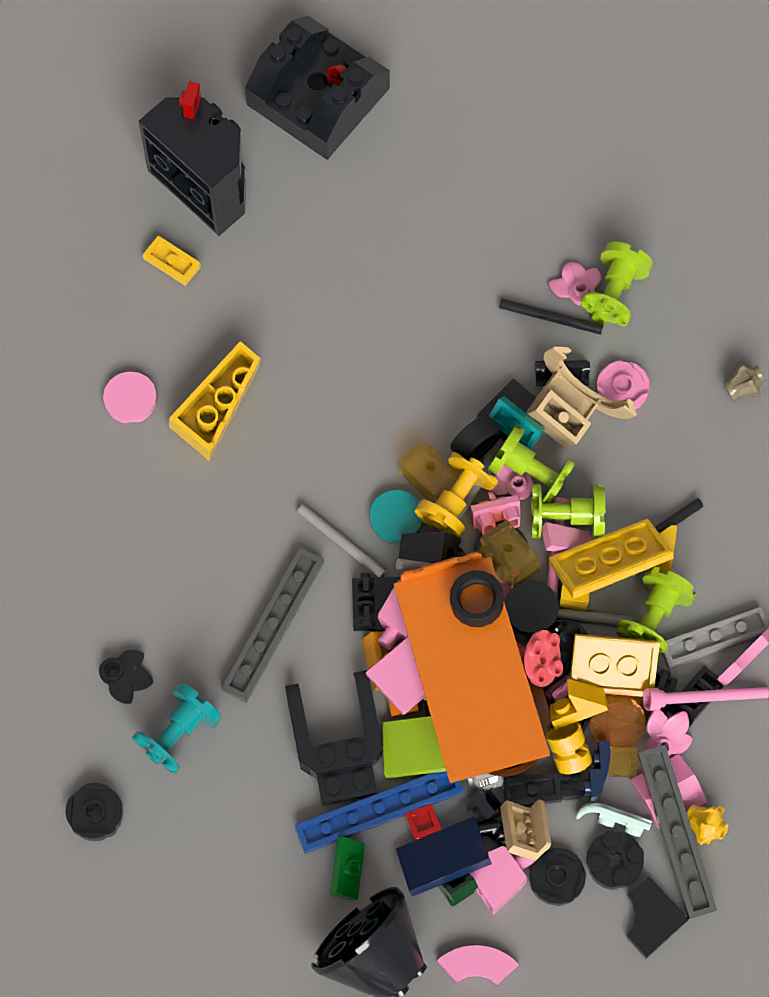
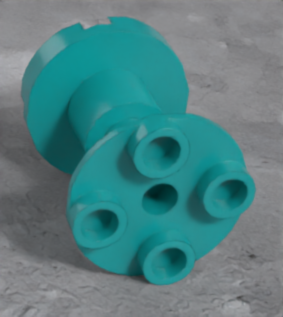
(183, 720)

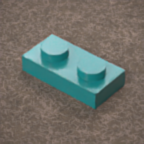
(507, 414)

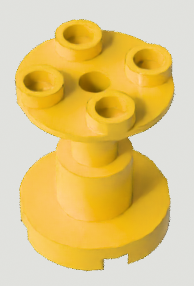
(450, 504)

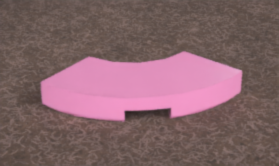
(745, 658)
(477, 961)

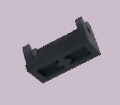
(428, 546)

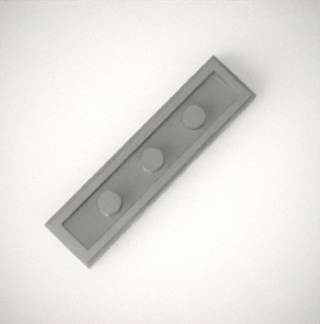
(715, 637)

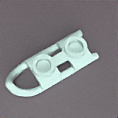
(610, 815)

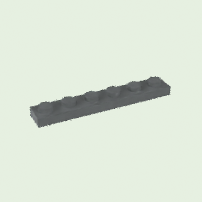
(272, 625)
(676, 832)

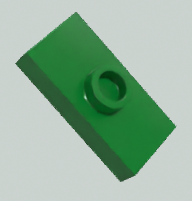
(347, 868)

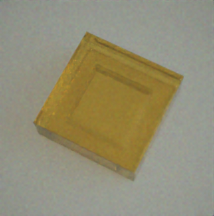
(623, 762)

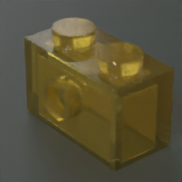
(427, 471)
(509, 554)

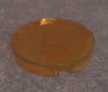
(621, 724)

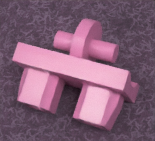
(495, 510)

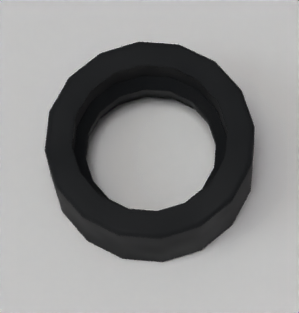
(476, 438)
(476, 619)

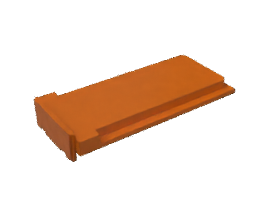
(469, 673)

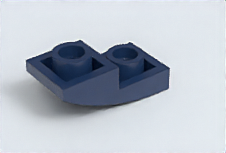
(596, 778)

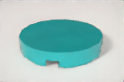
(394, 515)

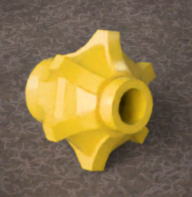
(707, 823)

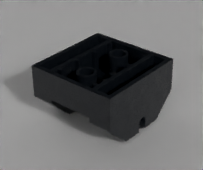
(321, 117)
(197, 160)

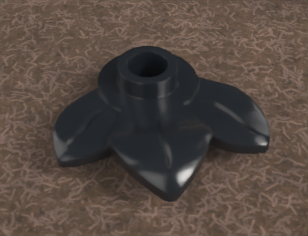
(129, 678)

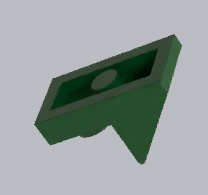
(458, 889)

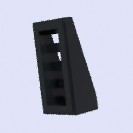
(692, 709)

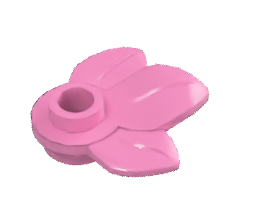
(574, 281)
(509, 480)
(669, 731)

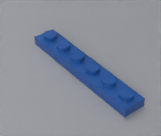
(376, 810)

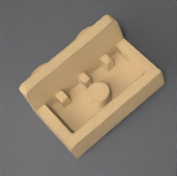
(526, 829)

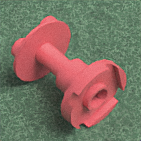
(542, 657)

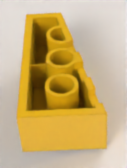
(212, 405)

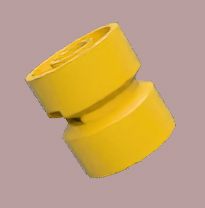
(569, 749)

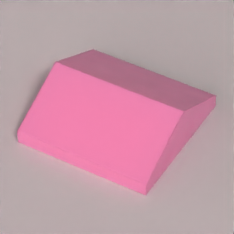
(687, 783)

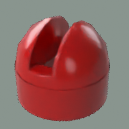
(334, 74)

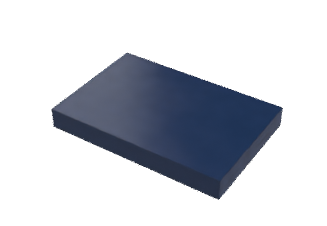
(443, 856)

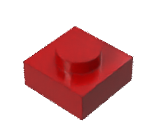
(190, 99)
(422, 821)

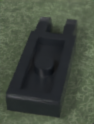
(545, 787)

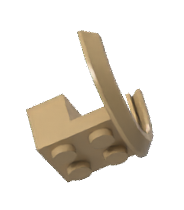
(567, 403)

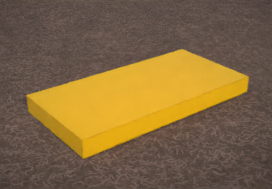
(611, 558)

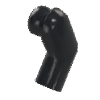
(494, 830)

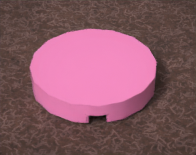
(623, 381)
(130, 397)

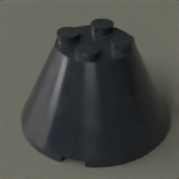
(373, 948)

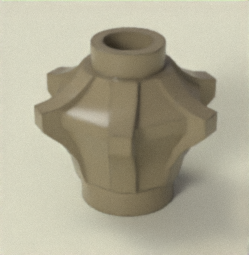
(744, 381)

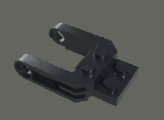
(340, 766)

